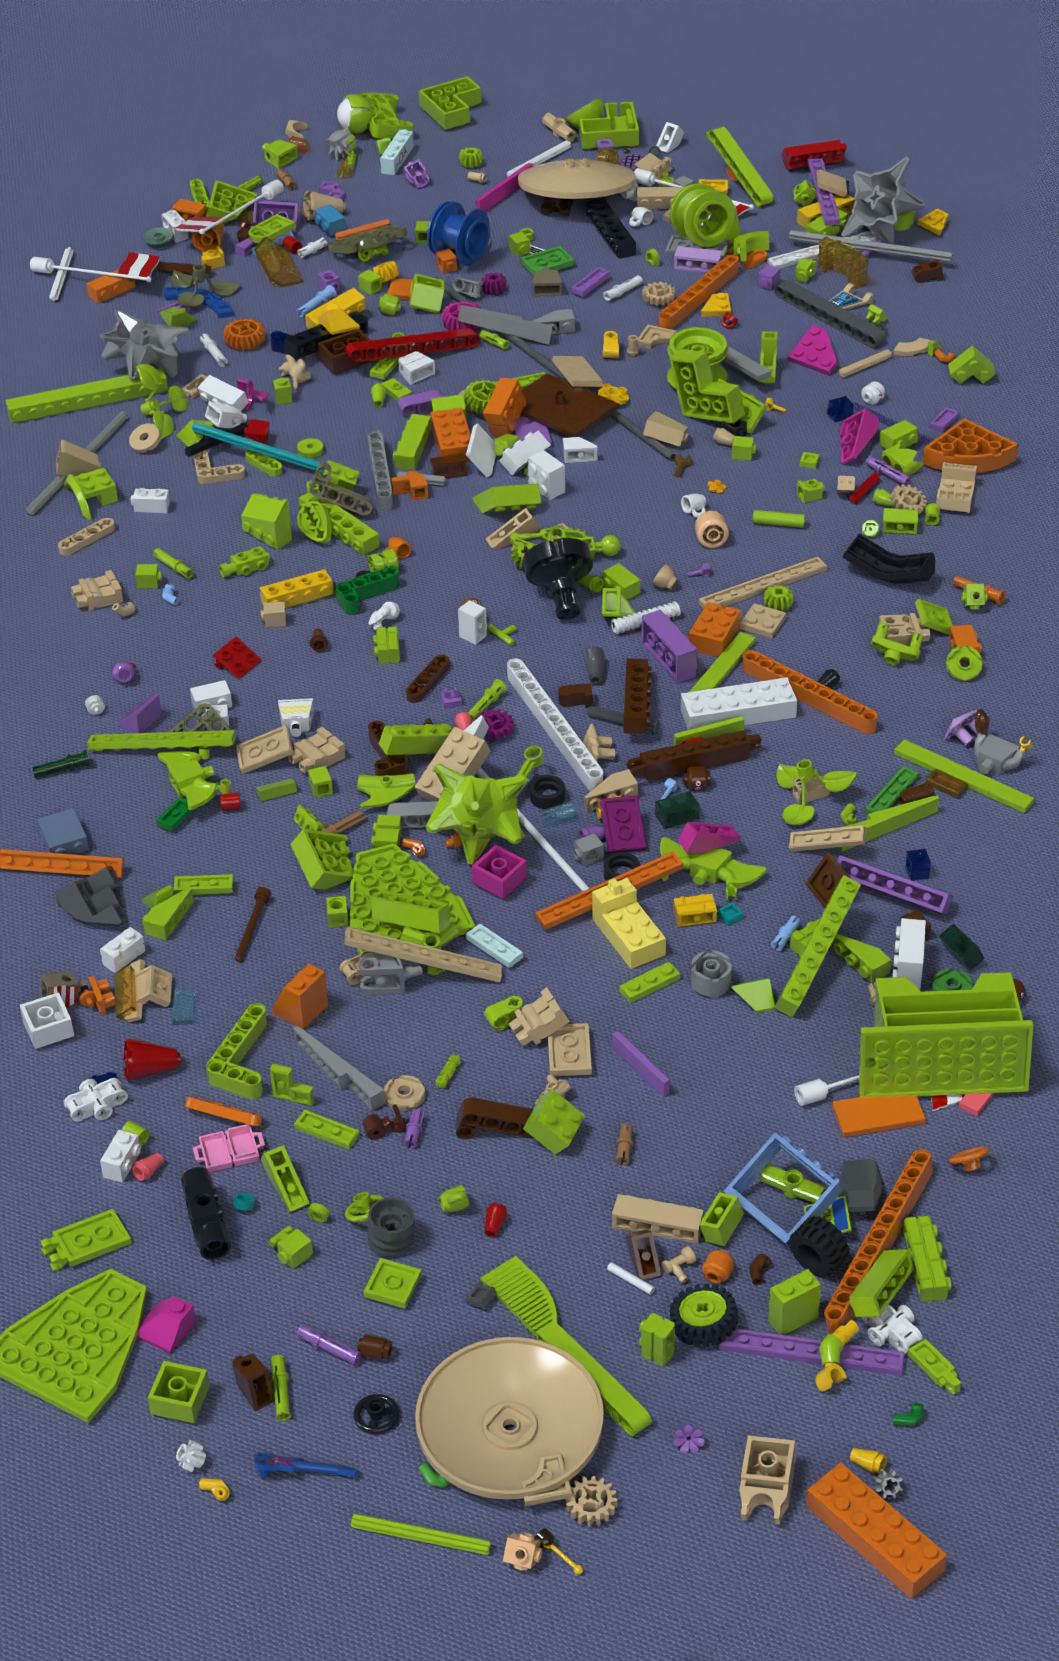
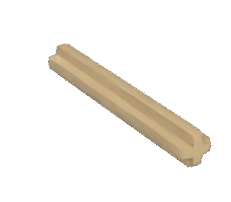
(865, 363)

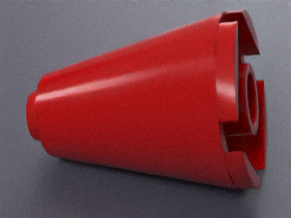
(148, 1059)

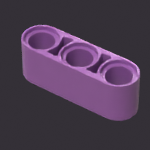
(418, 403)

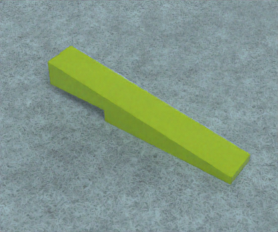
(890, 819)

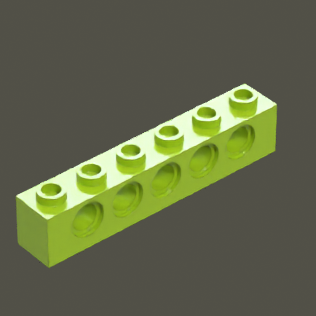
(346, 526)

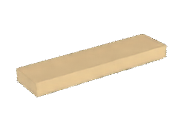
(827, 838)

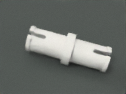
(312, 247)

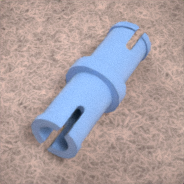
(785, 933)

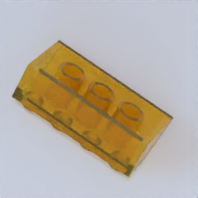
(277, 263)

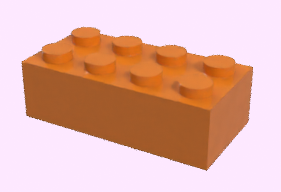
(450, 432)

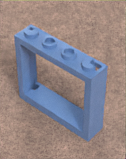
(759, 1162)

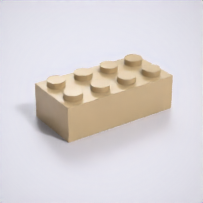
(460, 753)

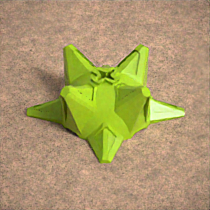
(477, 809)

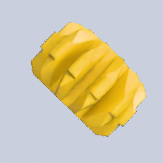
(387, 270)

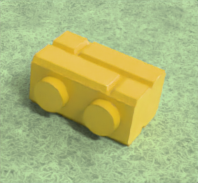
(694, 910)

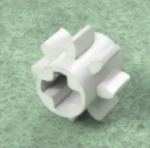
(191, 1456)

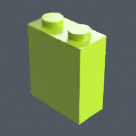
(794, 1302)

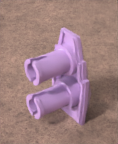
(957, 728)

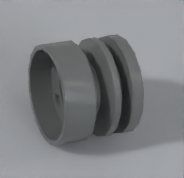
(390, 1227)

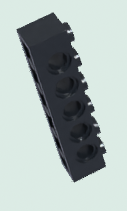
(611, 228)
(307, 341)

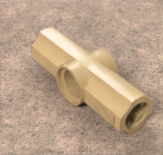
(559, 127)

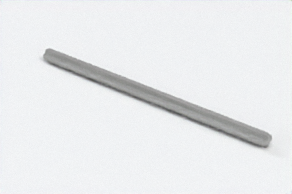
(875, 246)
(48, 492)

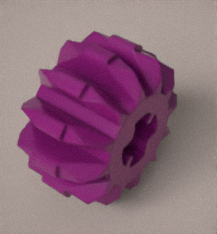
(494, 283)

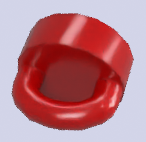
(731, 318)

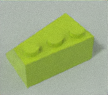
(227, 199)
(508, 498)
(268, 520)
(323, 858)

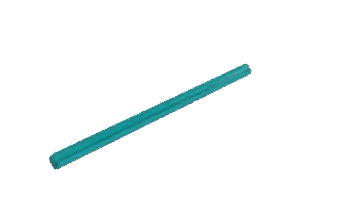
(256, 446)

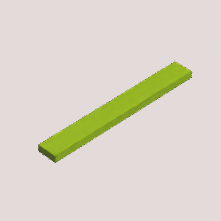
(975, 780)

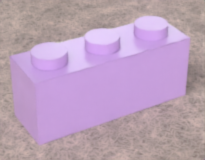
(696, 259)

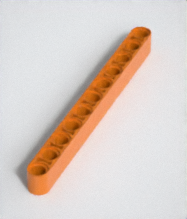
(881, 1235)

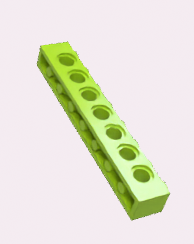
(817, 946)

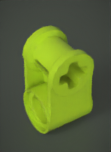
(503, 1012)

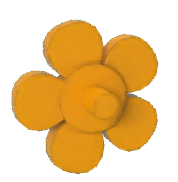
(716, 486)

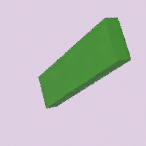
(889, 794)

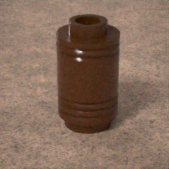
(916, 793)

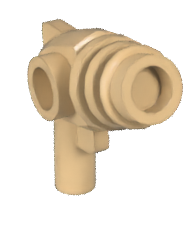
(559, 1086)

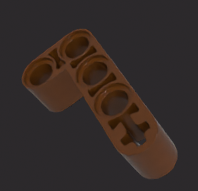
(388, 763)
(492, 1116)

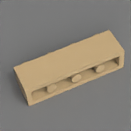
(656, 197)
(661, 1218)

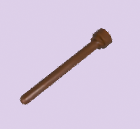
(261, 897)

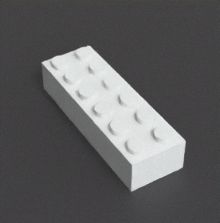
(754, 701)

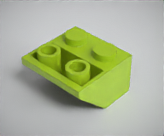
(426, 293)

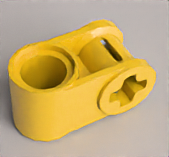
(610, 345)

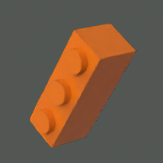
(109, 287)

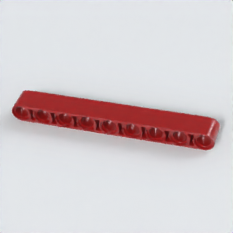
(406, 343)

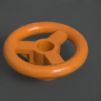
(969, 1157)

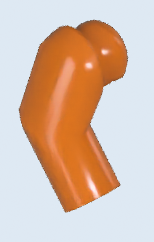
(944, 358)

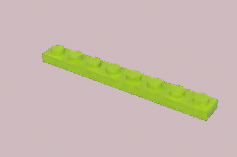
(162, 739)

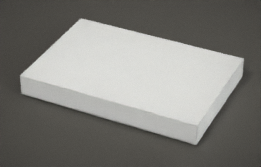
(481, 450)

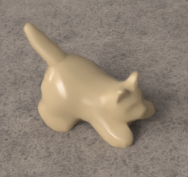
(295, 370)

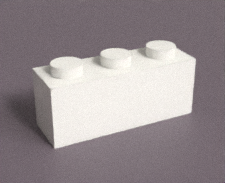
(221, 392)
(517, 457)

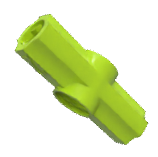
(791, 1183)

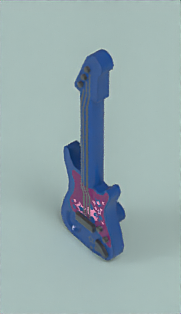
(269, 1462)

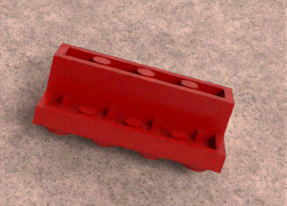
(797, 156)

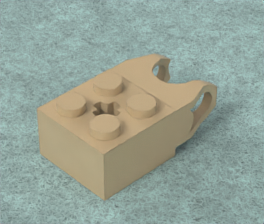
(767, 1475)

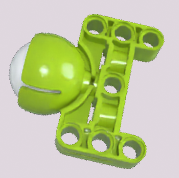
(371, 112)

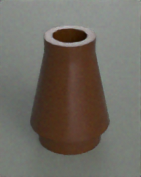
(318, 641)

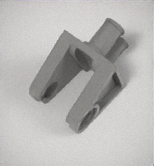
(386, 974)

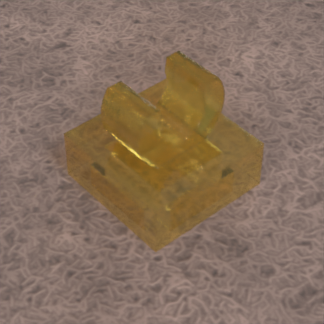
(343, 169)

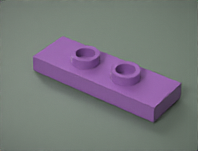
(590, 282)

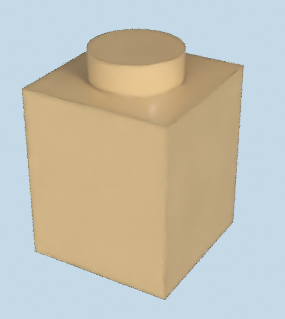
(273, 614)

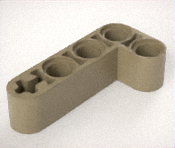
(342, 492)

